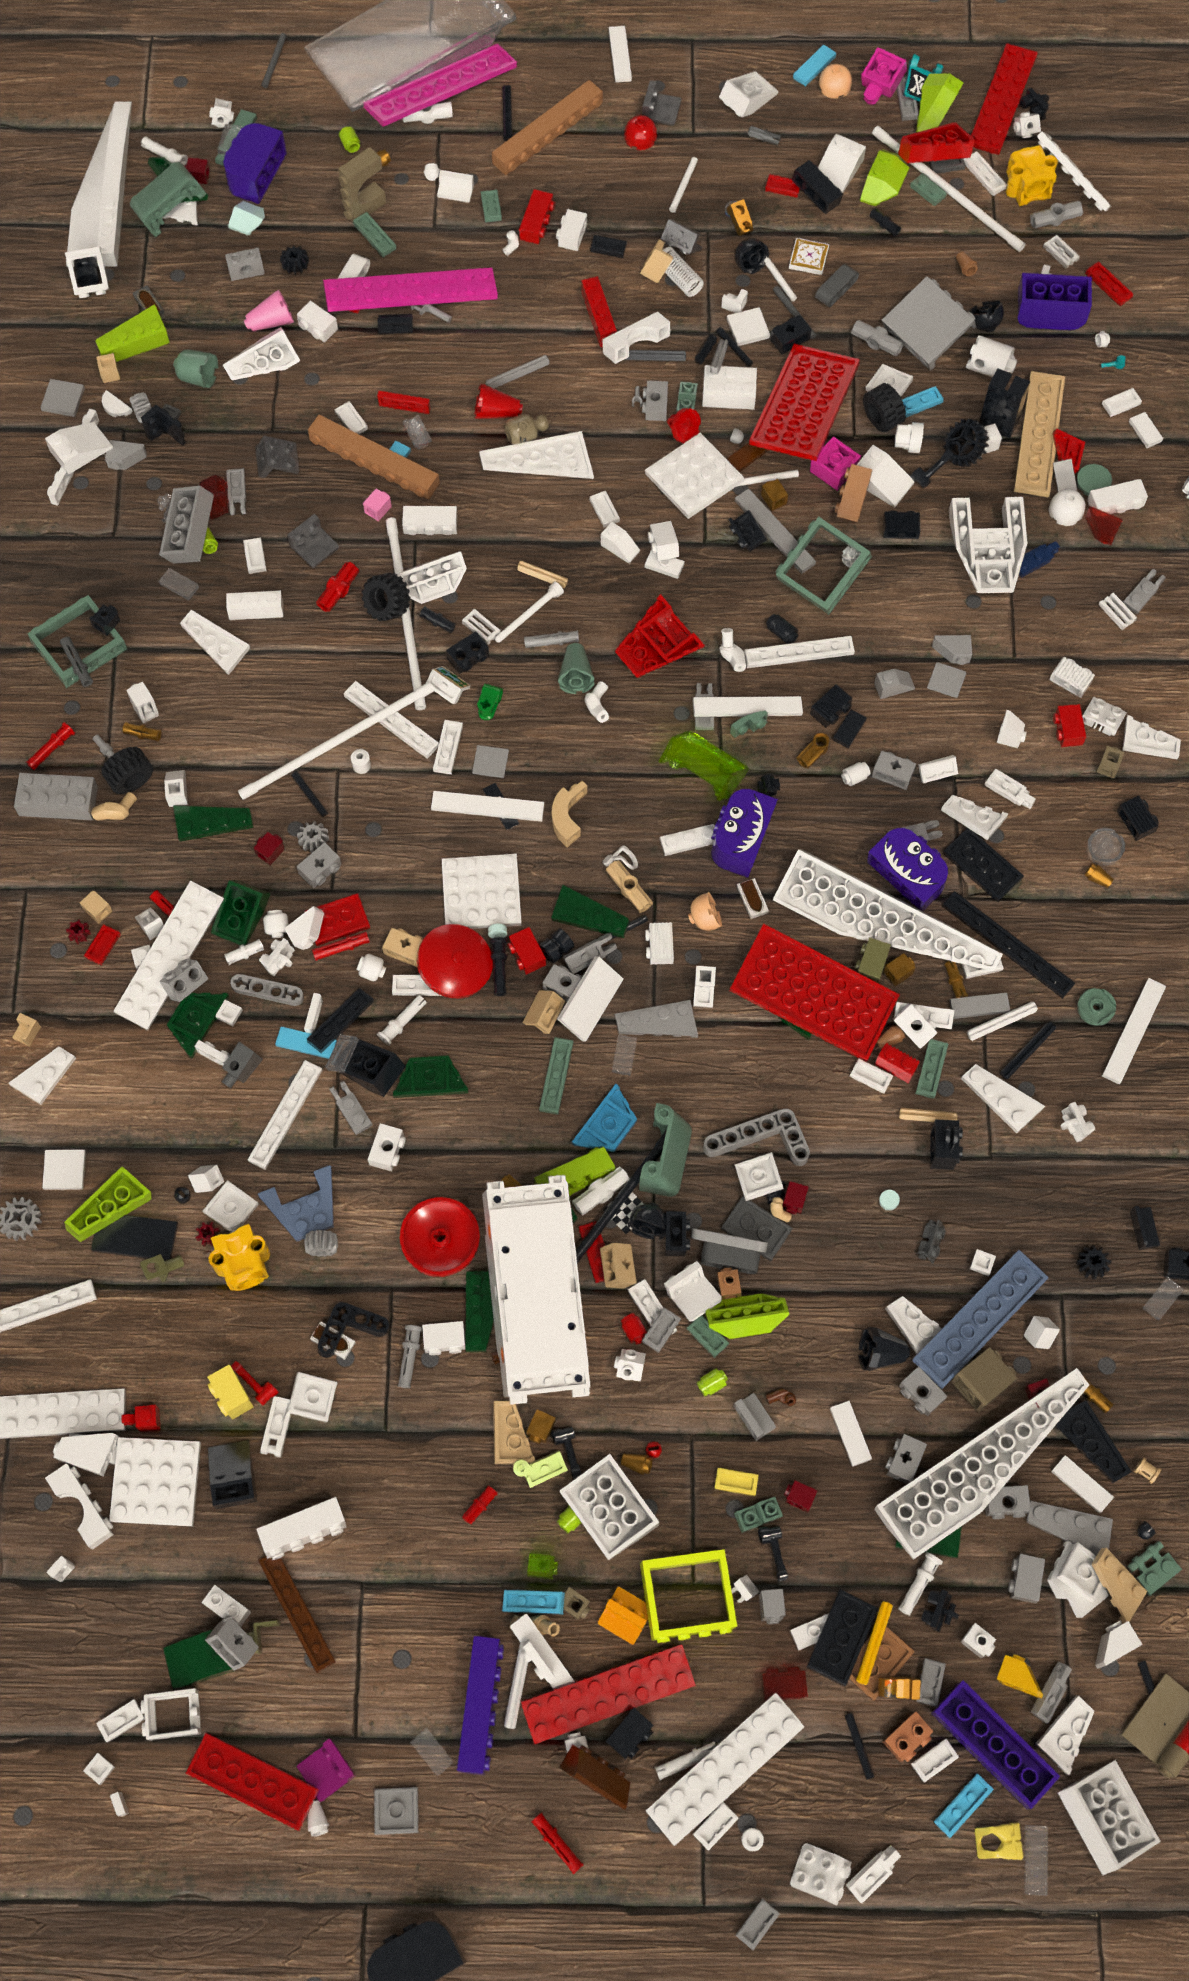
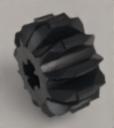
(294, 259)
(1086, 1258)

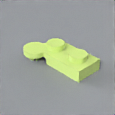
(540, 1469)

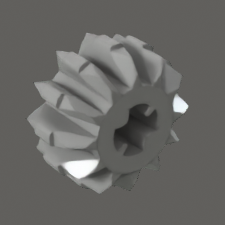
(140, 405)
(306, 836)
(321, 1243)

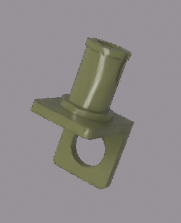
(161, 1266)
(256, 1634)

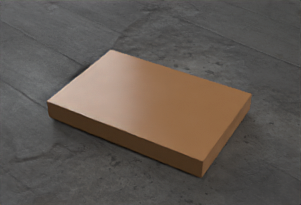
(889, 1660)

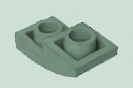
(687, 395)
(752, 721)
(758, 1514)

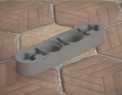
(268, 986)
(729, 1240)

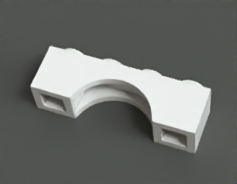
(651, 328)
(93, 1527)

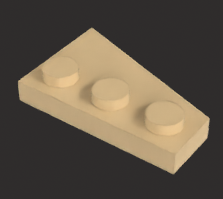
(509, 1435)
(1122, 1586)

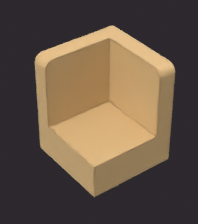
(108, 368)
(96, 907)
(26, 1030)

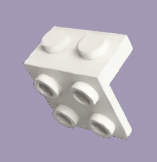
(692, 1291)
(821, 1873)

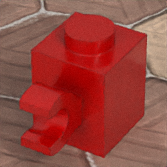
(145, 1418)

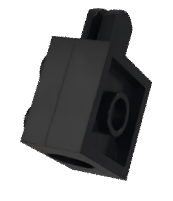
(945, 1144)

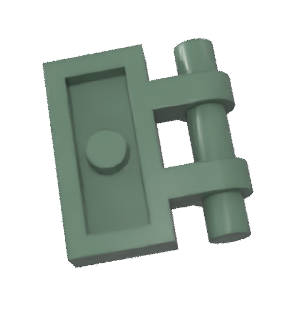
(1158, 1573)

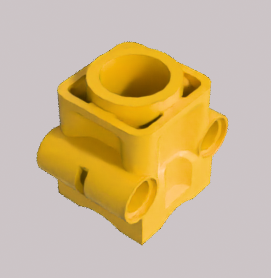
(1030, 175)
(240, 1258)

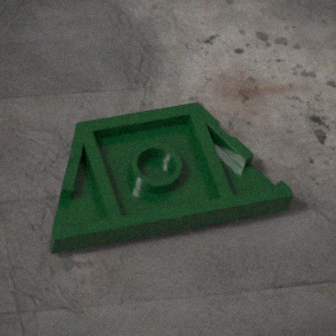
(195, 1018)
(429, 1078)

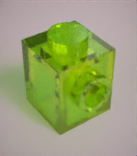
(542, 1566)

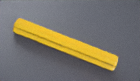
(874, 1643)

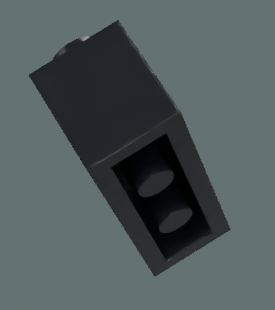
(817, 186)

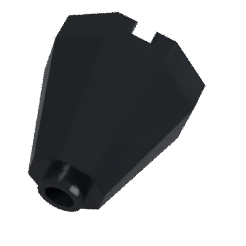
(881, 1349)

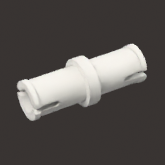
(244, 952)

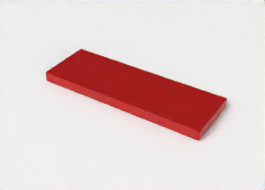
(252, 1781)

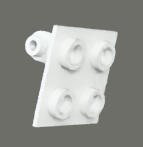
(1105, 715)

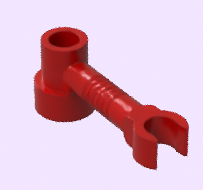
(264, 1393)

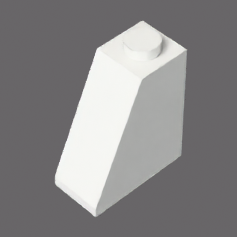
(87, 1451)

